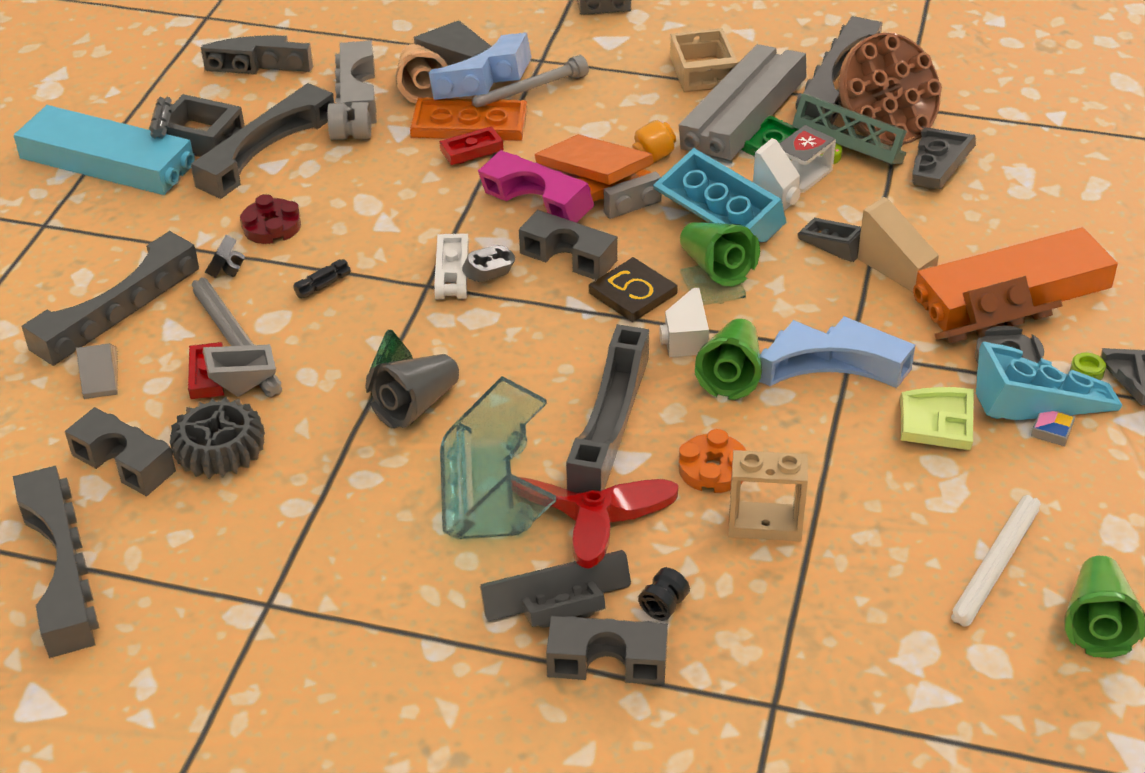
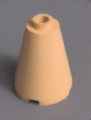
(414, 70)

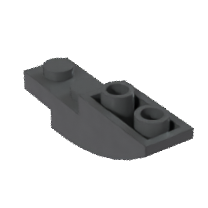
(255, 53)

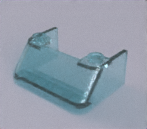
(476, 476)

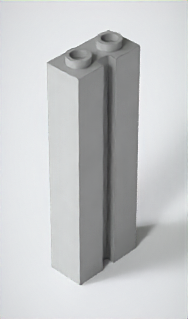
(742, 101)

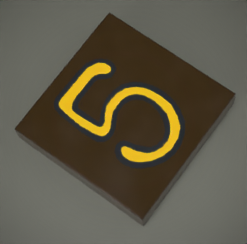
(633, 289)

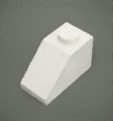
(776, 173)
(685, 326)

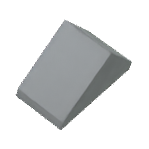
(239, 366)
(98, 370)

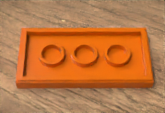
(459, 116)
(594, 159)

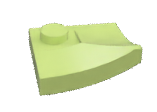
(938, 416)

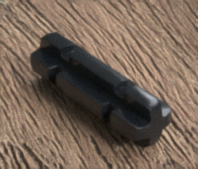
(321, 278)

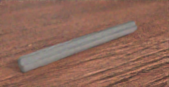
(229, 326)

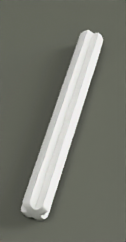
(995, 561)

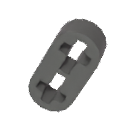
(488, 263)

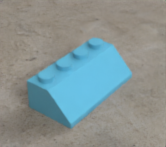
(722, 195)

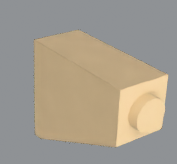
(893, 244)

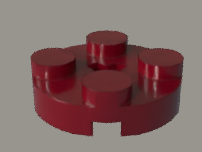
(270, 219)

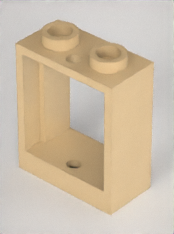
(703, 73)
(783, 519)

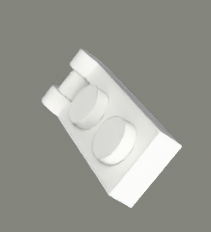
(450, 257)

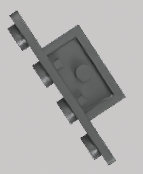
(556, 590)

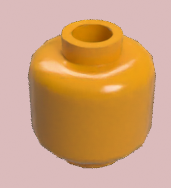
(655, 139)

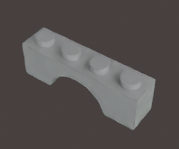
(352, 68)

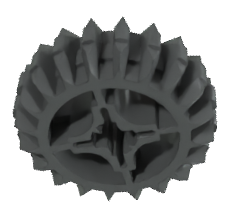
(217, 437)

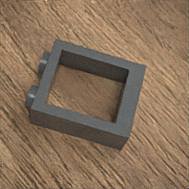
(223, 117)

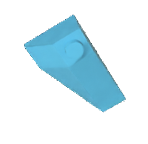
(1022, 388)

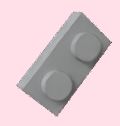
(631, 195)

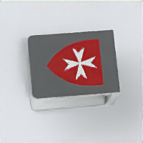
(805, 150)

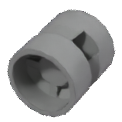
(339, 120)

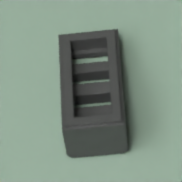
(834, 237)

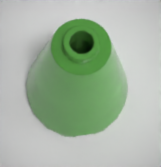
(724, 248)
(730, 361)
(1104, 610)

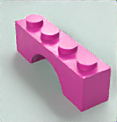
(512, 176)

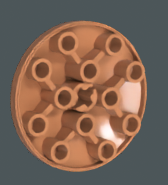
(890, 82)

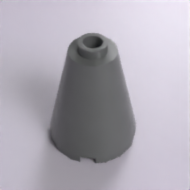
(409, 387)

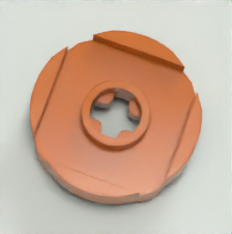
(704, 448)

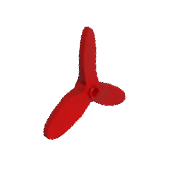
(597, 509)

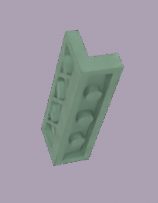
(849, 137)

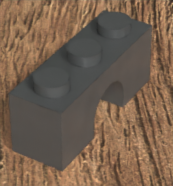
(548, 235)
(140, 459)
(579, 641)

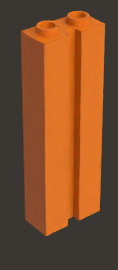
(1054, 267)

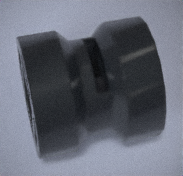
(664, 593)

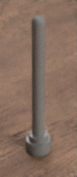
(575, 67)

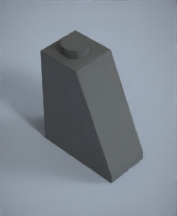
(452, 42)

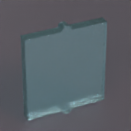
(710, 291)

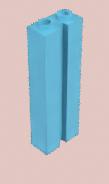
(104, 149)

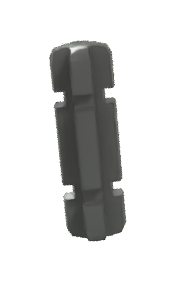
(161, 117)

